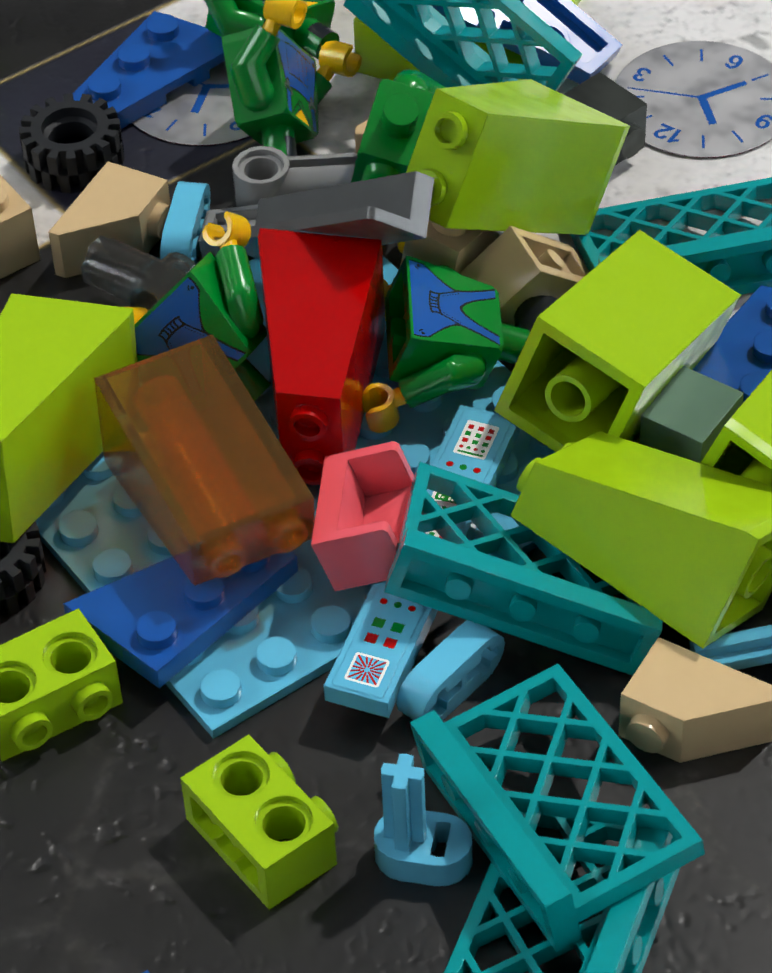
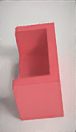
(361, 514)

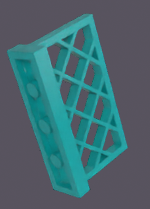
(447, 49)
(728, 251)
(512, 592)
(510, 838)
(618, 935)

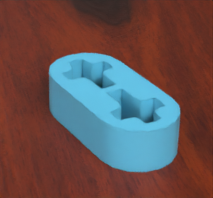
(185, 220)
(451, 671)

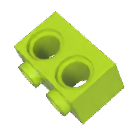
(53, 682)
(250, 826)

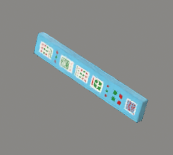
(393, 629)

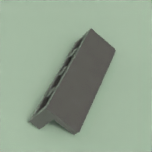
(377, 208)

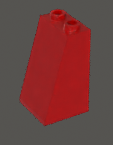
(322, 338)

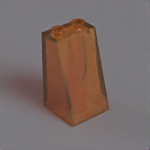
(201, 461)

